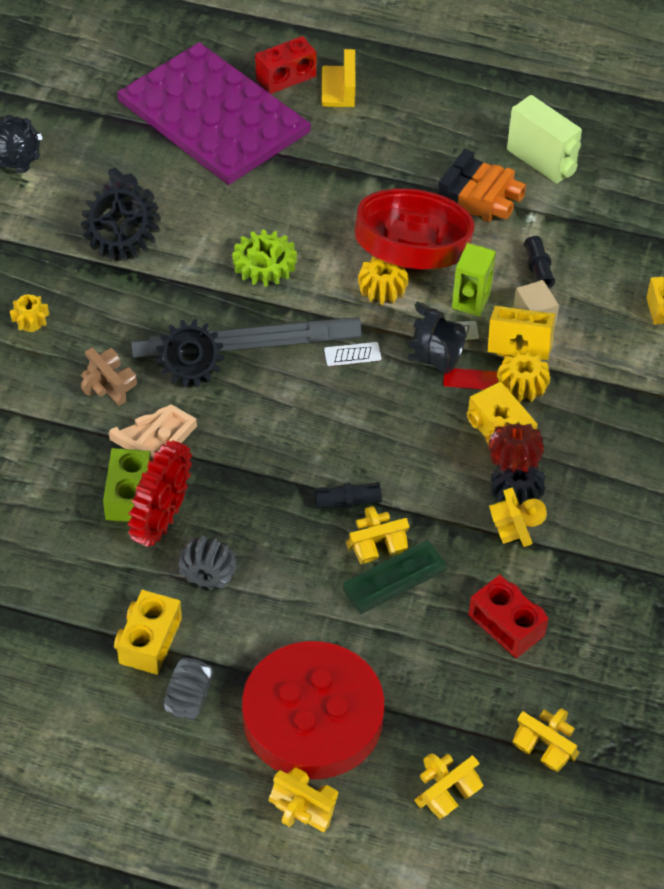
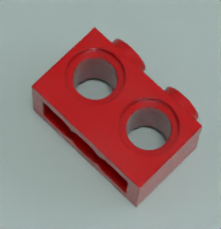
(285, 65)
(502, 620)

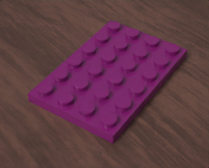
(214, 113)

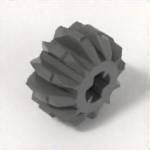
(207, 562)
(188, 688)

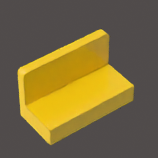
(339, 82)

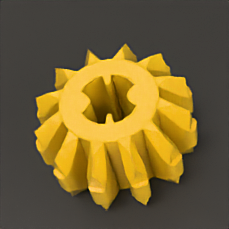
(382, 281)
(524, 376)

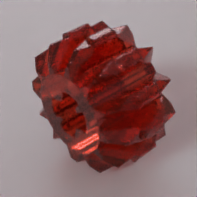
(516, 446)

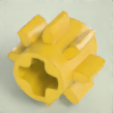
(29, 313)

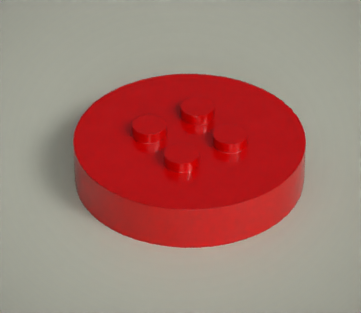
(413, 228)
(313, 709)

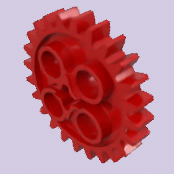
(160, 493)

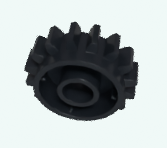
(189, 336)

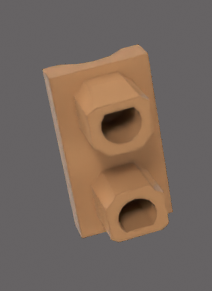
(102, 378)

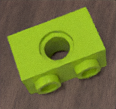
(473, 279)

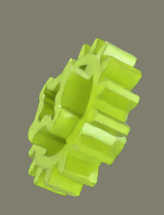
(264, 257)

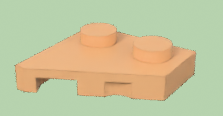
(155, 429)

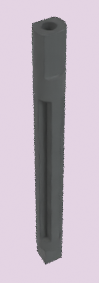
(265, 336)

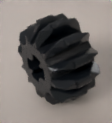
(525, 484)

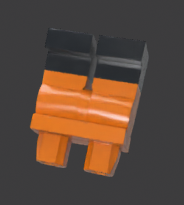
(481, 187)

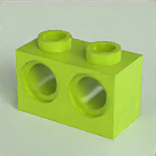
(121, 483)

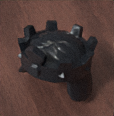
(18, 143)
(436, 339)

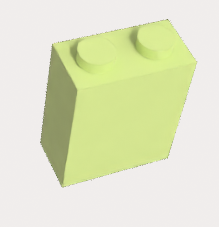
(544, 139)

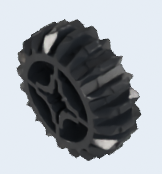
(97, 221)

